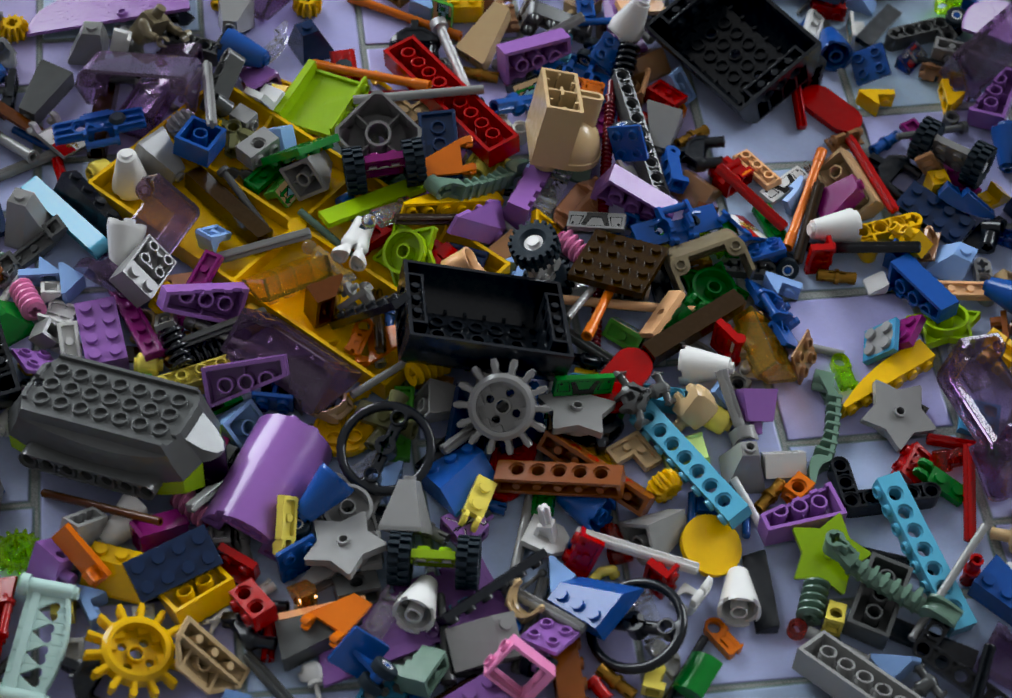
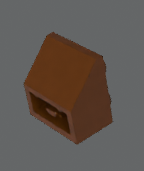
(322, 300)

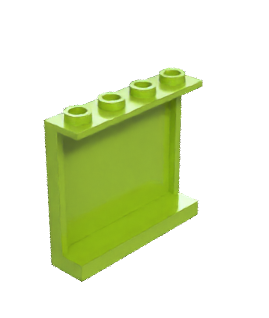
(319, 100)

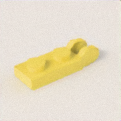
(477, 501)
(285, 522)

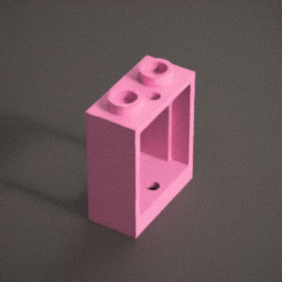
(534, 685)

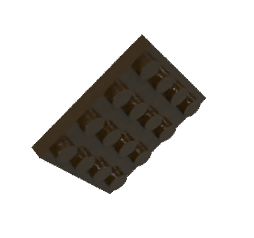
(618, 264)

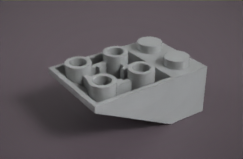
(143, 271)

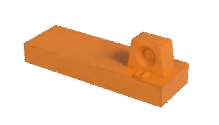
(81, 555)

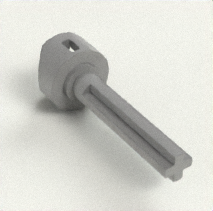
(740, 430)

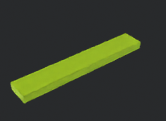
(363, 204)

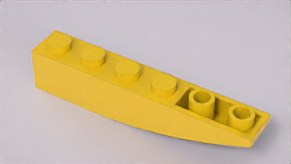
(430, 205)
(893, 371)

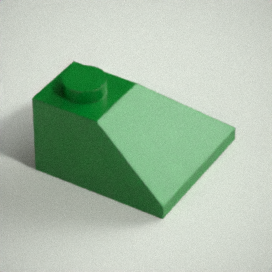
(13, 324)

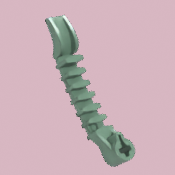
(454, 188)
(825, 451)
(934, 606)

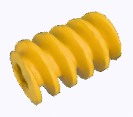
(420, 373)

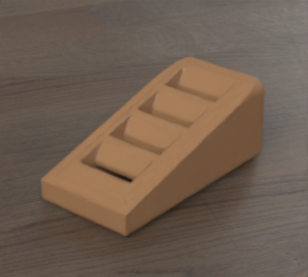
(928, 162)

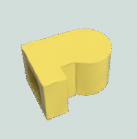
(834, 618)
(652, 683)

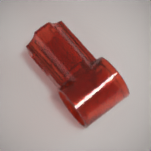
(948, 459)
(615, 557)

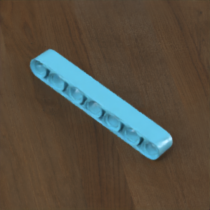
(78, 227)

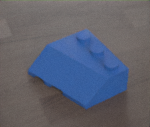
(454, 475)
(595, 602)

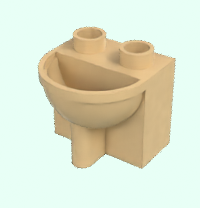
(563, 123)

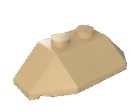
(206, 660)

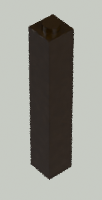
(104, 103)
(226, 206)
(693, 327)

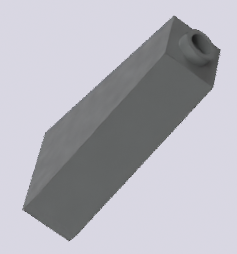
(45, 90)
(300, 645)

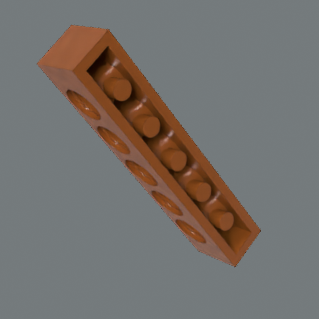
(560, 479)

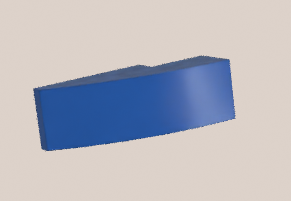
(965, 201)

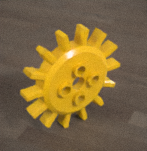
(129, 633)

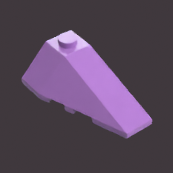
(482, 224)

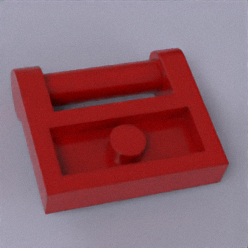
(722, 338)

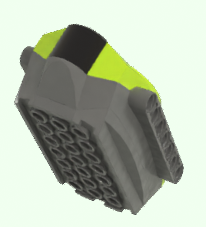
(117, 429)

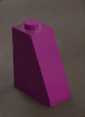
(841, 195)
(147, 536)

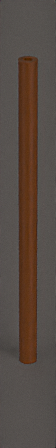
(74, 500)

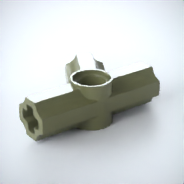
(234, 135)

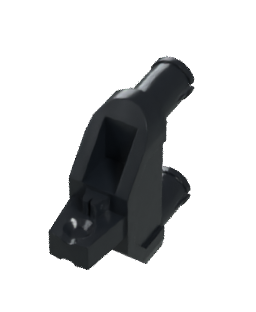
(425, 36)
(695, 153)
(891, 167)
(612, 429)
(246, 635)
(80, 673)

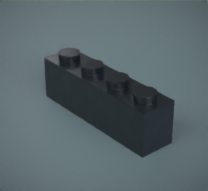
(85, 200)

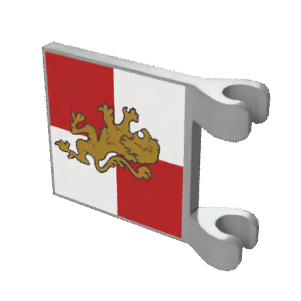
(47, 137)

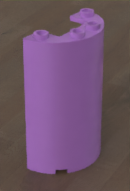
(273, 462)

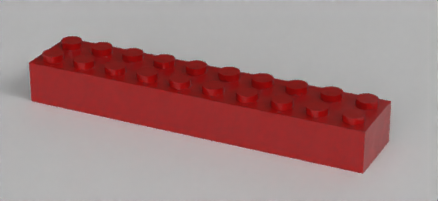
(491, 134)

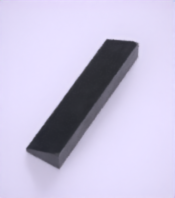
(759, 572)

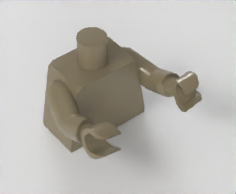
(151, 26)

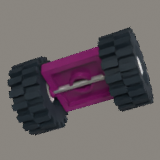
(407, 161)

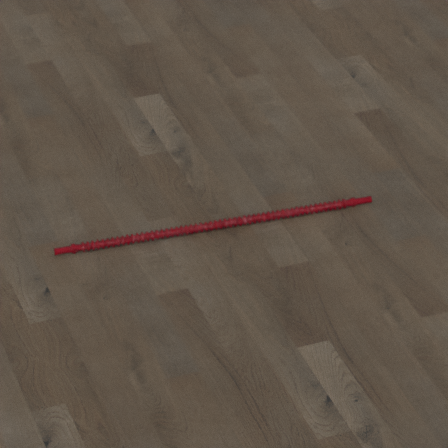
(606, 162)

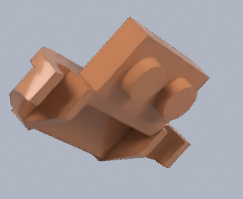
(576, 200)

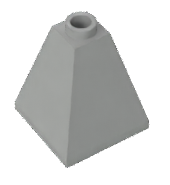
(236, 15)
(157, 156)
(308, 175)
(745, 463)
(407, 509)

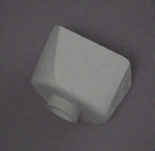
(376, 117)

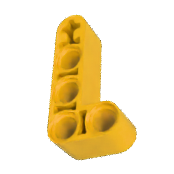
(878, 231)

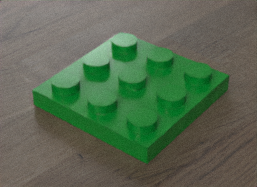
(300, 151)

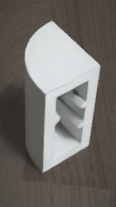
(783, 463)

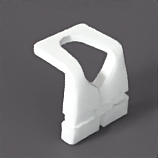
(59, 311)
(697, 595)

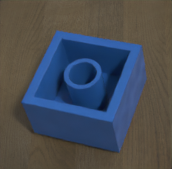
(199, 142)

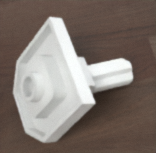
(545, 533)

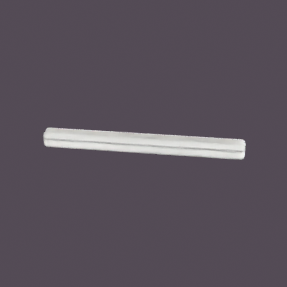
(644, 552)

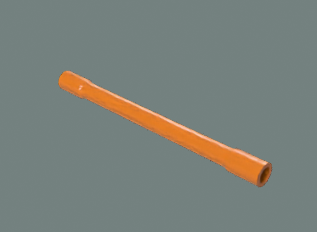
(453, 33)
(414, 83)
(791, 235)
(592, 325)

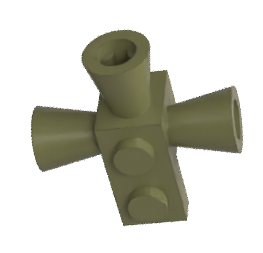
(381, 420)

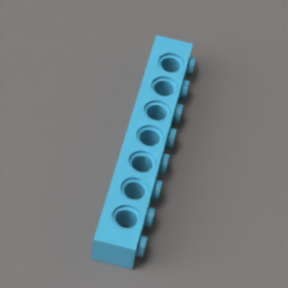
(894, 485)
(729, 515)

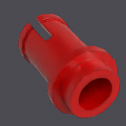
(598, 688)

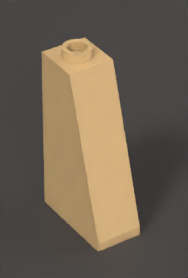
(480, 41)

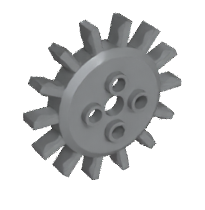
(482, 412)

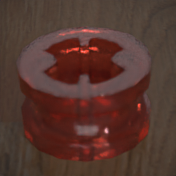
(802, 626)

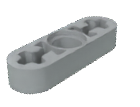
(986, 274)

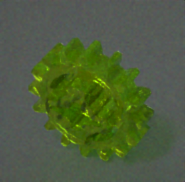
(9, 549)

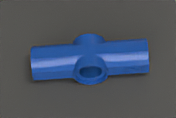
(511, 104)

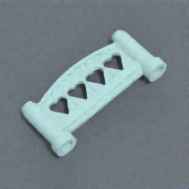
(38, 595)

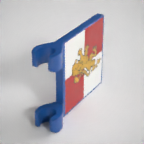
(749, 231)

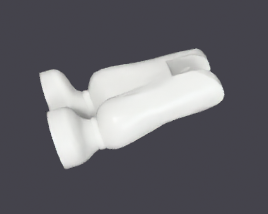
(356, 239)

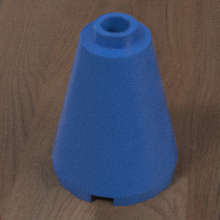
(835, 49)
(254, 54)
(1002, 139)
(999, 291)
(322, 494)
(588, 511)

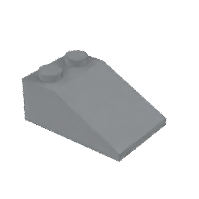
(476, 640)

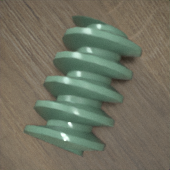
(813, 600)

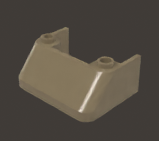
(679, 257)

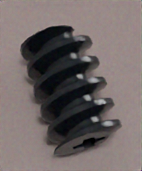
(626, 57)
(175, 347)
(205, 354)

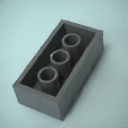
(873, 614)

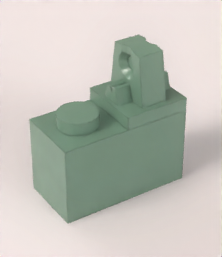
(423, 672)

